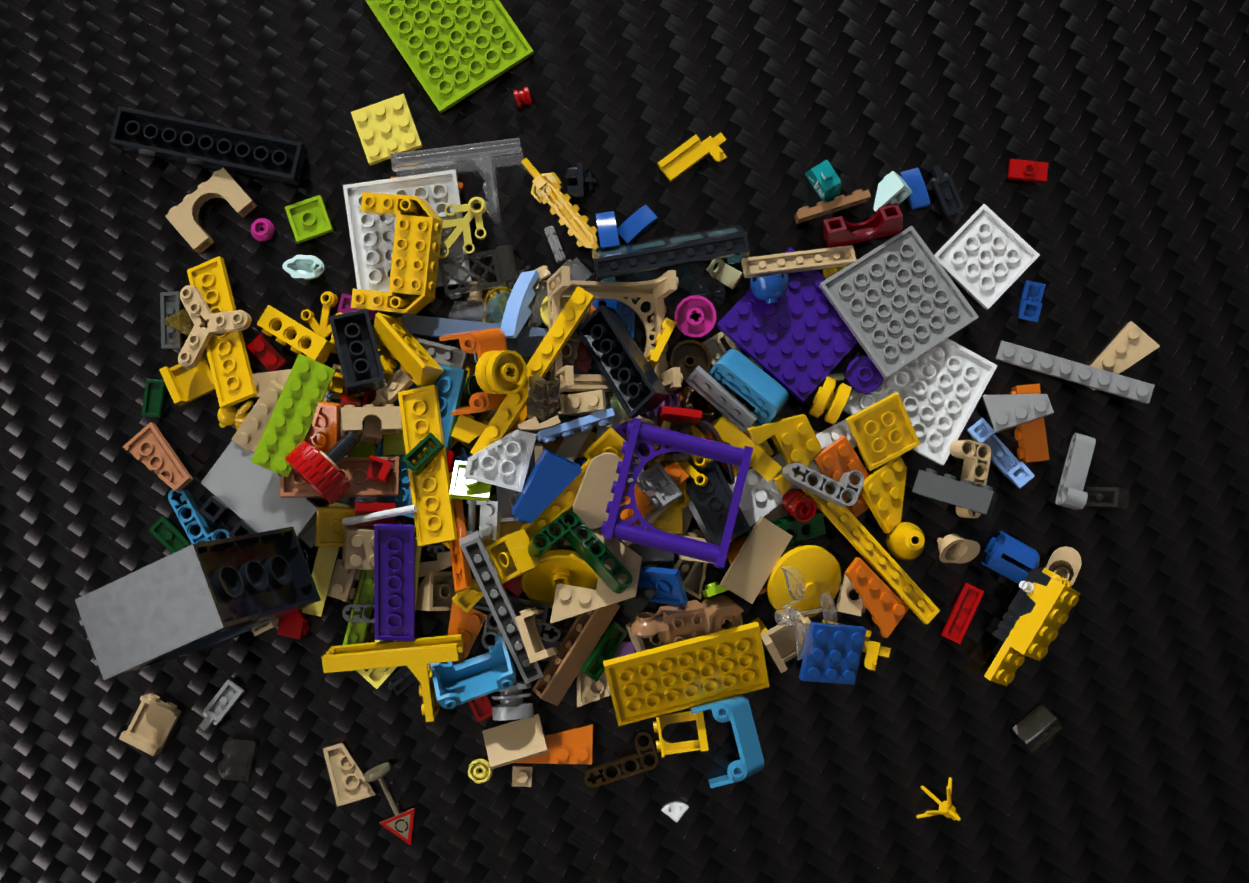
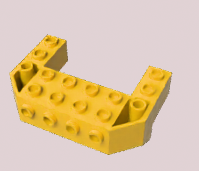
(413, 256)

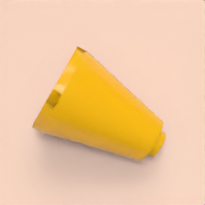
(906, 541)

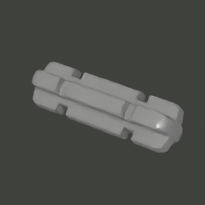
(554, 244)

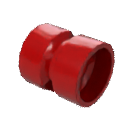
(799, 505)

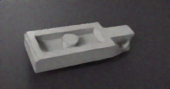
(221, 704)

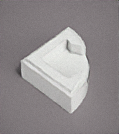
(675, 810)

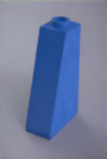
(544, 484)

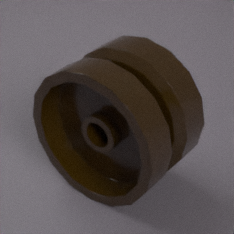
(690, 351)

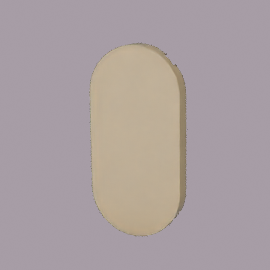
(595, 490)

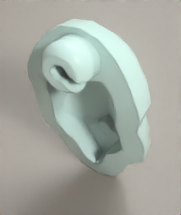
(304, 267)

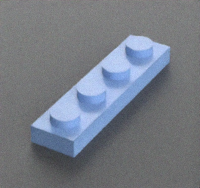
(567, 429)

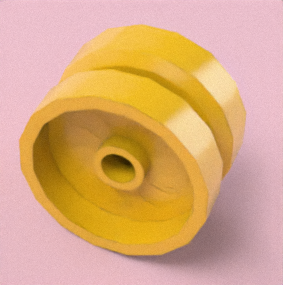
(501, 372)
(827, 399)

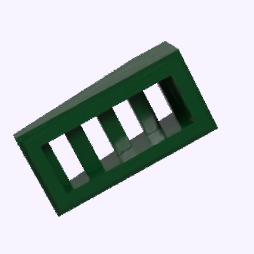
(418, 449)

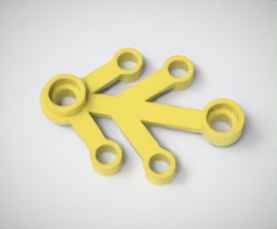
(463, 225)

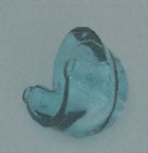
(496, 306)

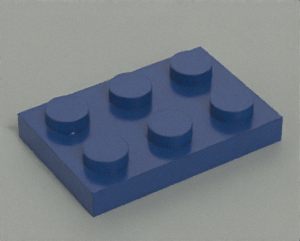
(666, 582)

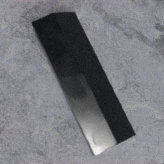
(621, 362)

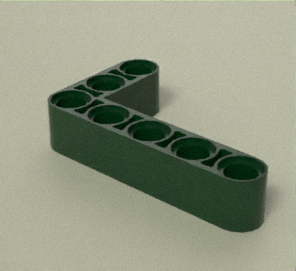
(583, 548)

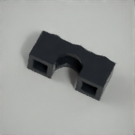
(221, 514)

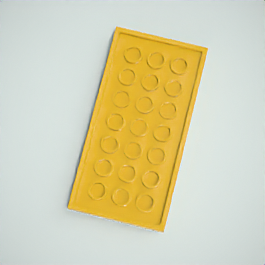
(687, 673)

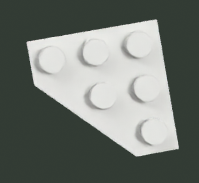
(503, 461)

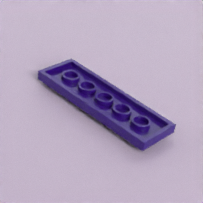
(394, 581)

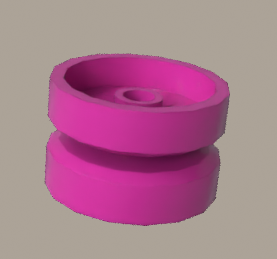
(695, 305)

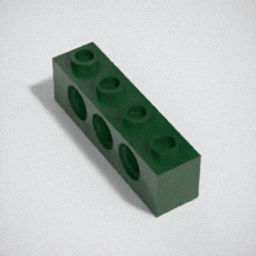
(813, 528)

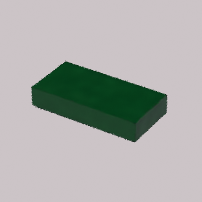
(154, 398)

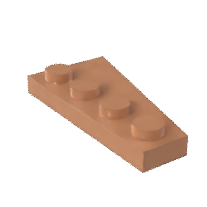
(158, 456)

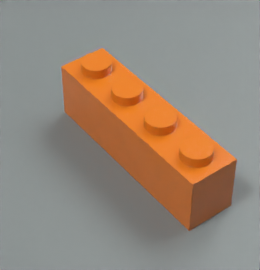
(1031, 435)

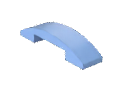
(1001, 457)

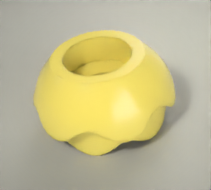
(475, 775)

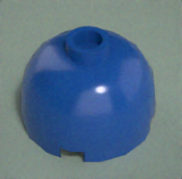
(770, 287)

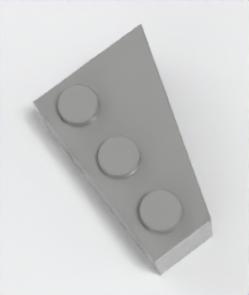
(1016, 409)

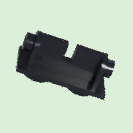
(401, 680)

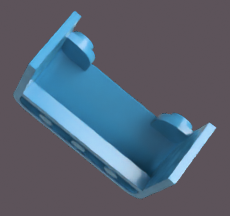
(739, 713)

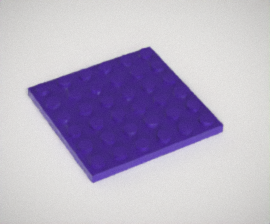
(794, 338)

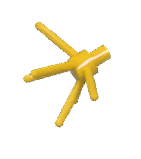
(945, 807)

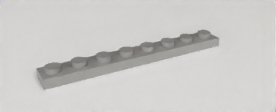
(1075, 372)

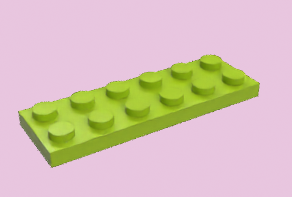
(293, 414)

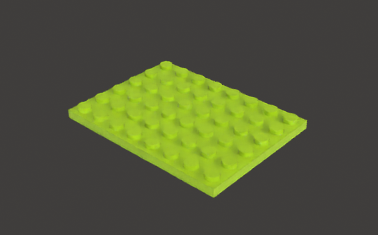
(452, 43)

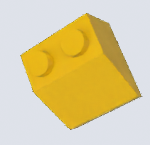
(512, 556)

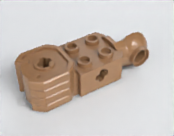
(685, 622)

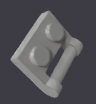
(489, 518)

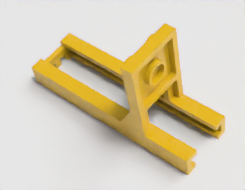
(413, 654)

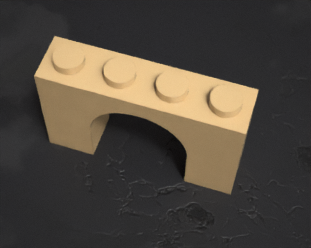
(185, 215)

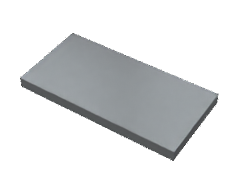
(255, 493)

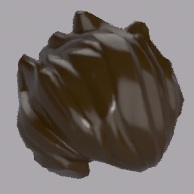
(695, 401)

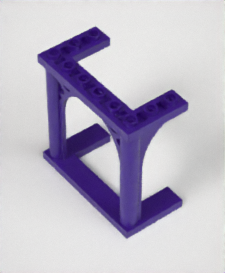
(679, 442)

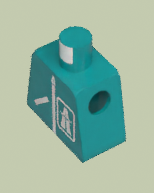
(823, 179)

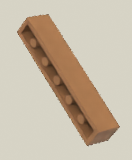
(573, 653)

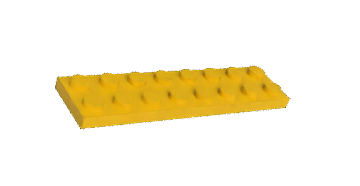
(227, 350)
(430, 488)

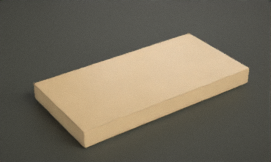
(756, 559)

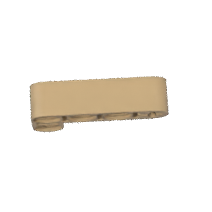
(975, 466)

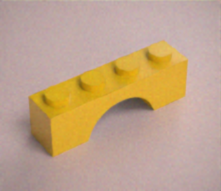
(468, 429)

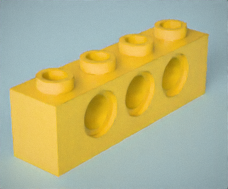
(272, 319)

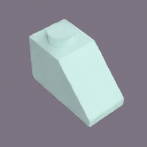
(891, 191)

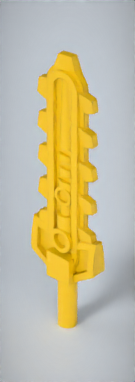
(547, 189)

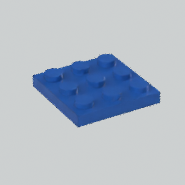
(834, 653)

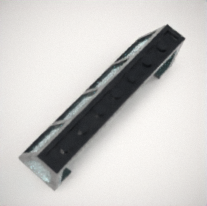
(671, 251)

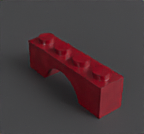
(885, 222)

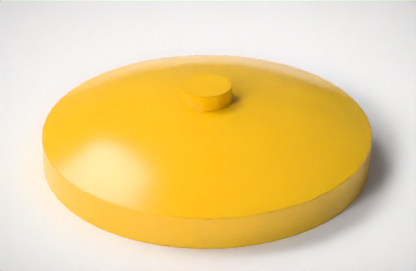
(558, 567)
(819, 572)

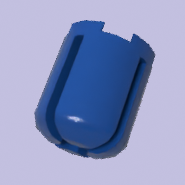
(1015, 549)

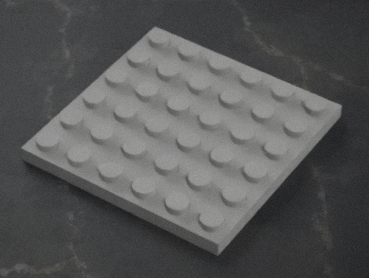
(898, 301)

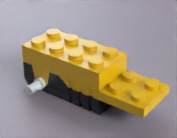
(1031, 622)

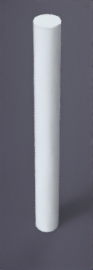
(379, 515)

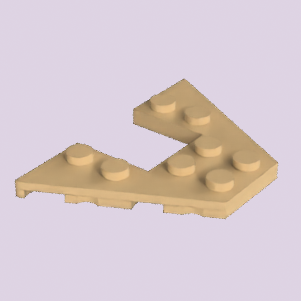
(575, 600)

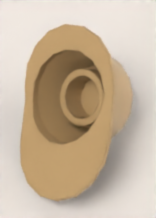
(956, 549)
(1066, 563)

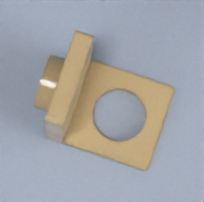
(724, 273)

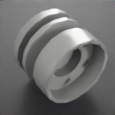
(512, 703)

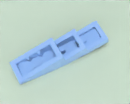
(517, 307)

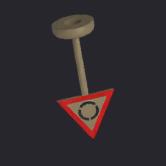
(402, 823)

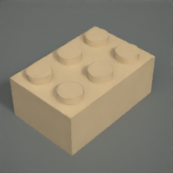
(358, 547)

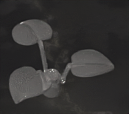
(789, 615)

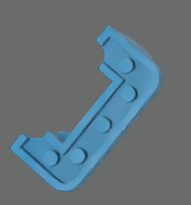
(751, 384)
(475, 676)

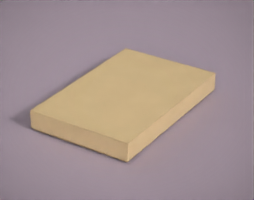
(515, 741)

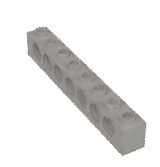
(499, 604)

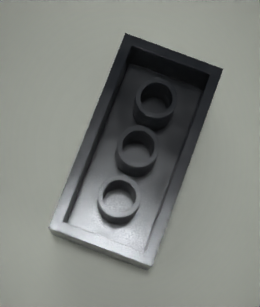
(357, 352)

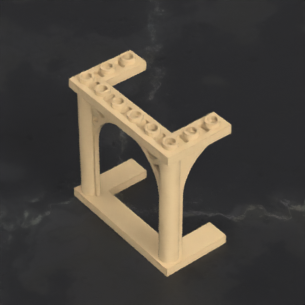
(651, 291)

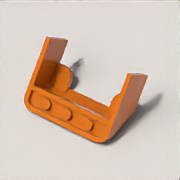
(480, 342)

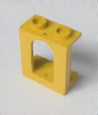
(685, 746)

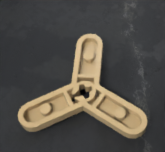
(199, 335)

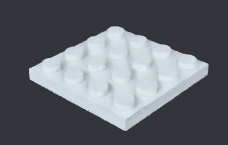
(985, 256)

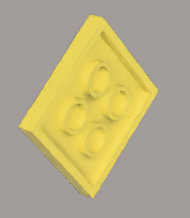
(386, 129)

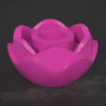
(263, 235)

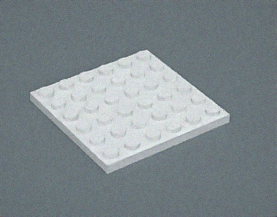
(374, 234)
(937, 394)

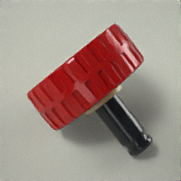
(321, 469)

